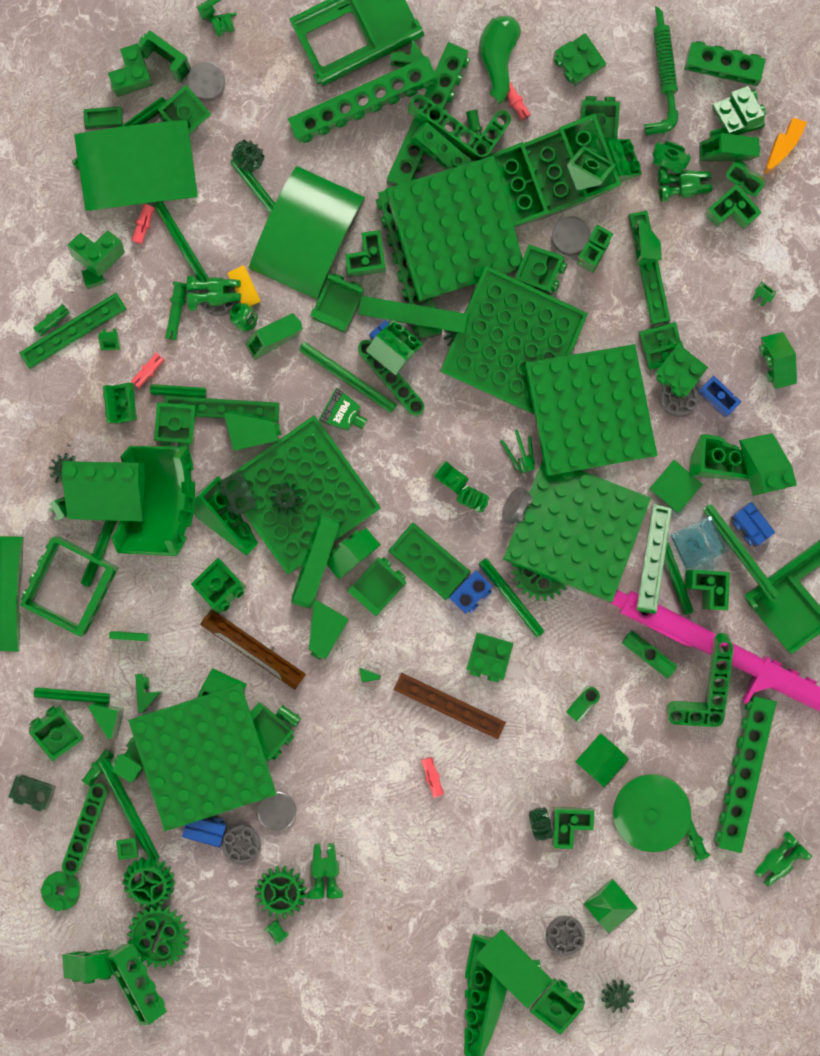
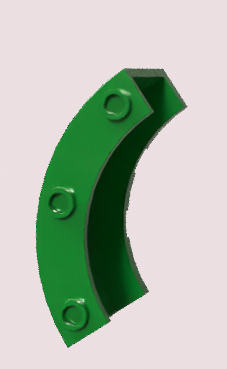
(167, 502)

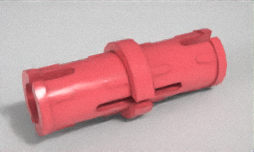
(517, 103)
(142, 224)
(147, 370)
(432, 777)

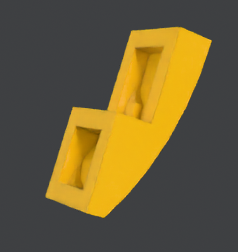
(247, 289)

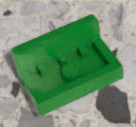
(119, 403)

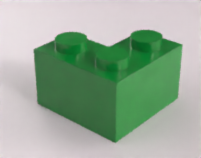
(134, 75)
(733, 204)
(96, 255)
(369, 261)
(779, 359)
(351, 552)
(714, 586)
(128, 764)
(566, 821)
(86, 966)

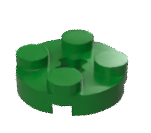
(671, 156)
(60, 901)

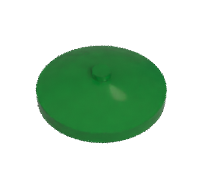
(652, 813)

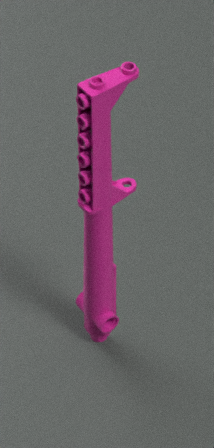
(763, 672)

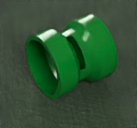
(223, 24)

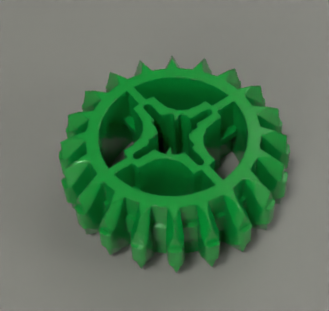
(275, 885)
(145, 891)

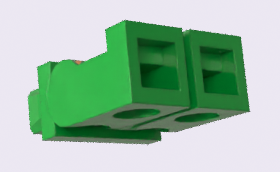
(594, 248)

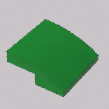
(659, 343)

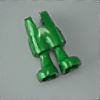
(688, 180)
(217, 294)
(777, 863)
(324, 867)

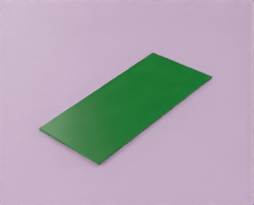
(514, 968)

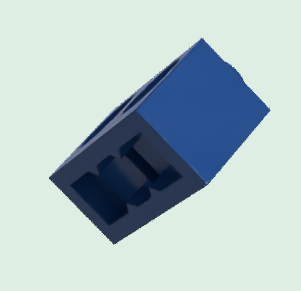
(467, 589)

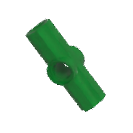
(658, 662)

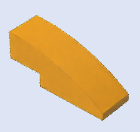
(784, 143)

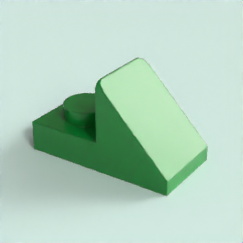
(401, 58)
(449, 476)
(144, 698)

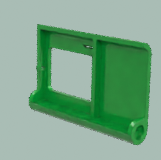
(384, 24)
(794, 613)

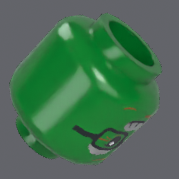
(243, 317)

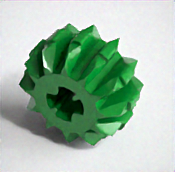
(472, 498)

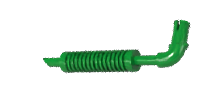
(667, 75)

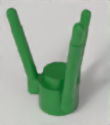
(207, 10)
(524, 463)

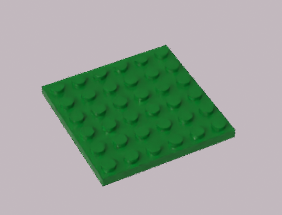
(454, 227)
(506, 330)
(590, 409)
(327, 486)
(578, 531)
(202, 757)

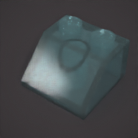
(698, 542)

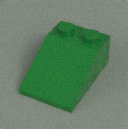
(766, 465)

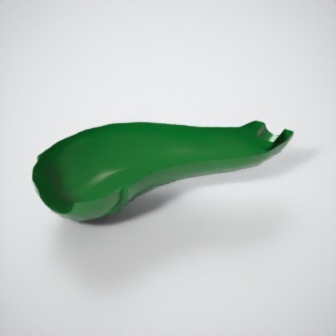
(495, 50)

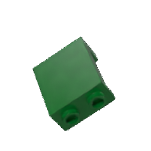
(179, 63)
(337, 303)
(377, 585)
(271, 731)

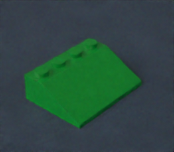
(104, 490)

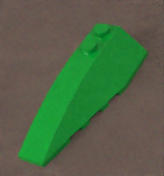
(484, 1001)

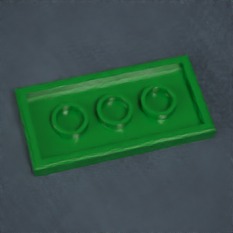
(429, 561)

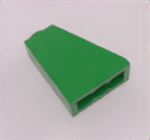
(729, 148)
(273, 335)
(250, 430)
(325, 629)

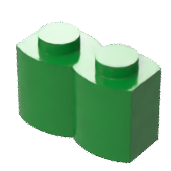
(750, 181)

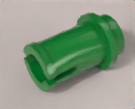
(287, 715)

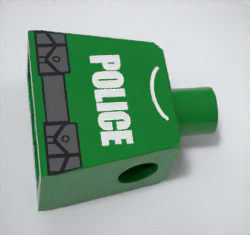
(342, 412)

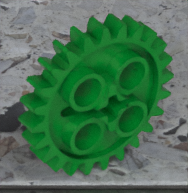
(534, 589)
(175, 942)

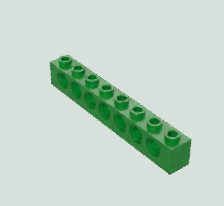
(452, 55)
(352, 98)
(404, 274)
(745, 803)

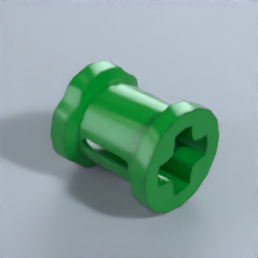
(276, 932)

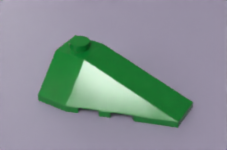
(717, 459)
(213, 511)

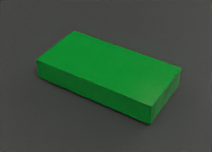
(103, 117)
(129, 636)

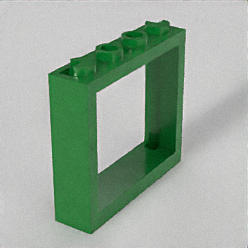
(37, 578)

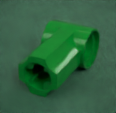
(582, 705)

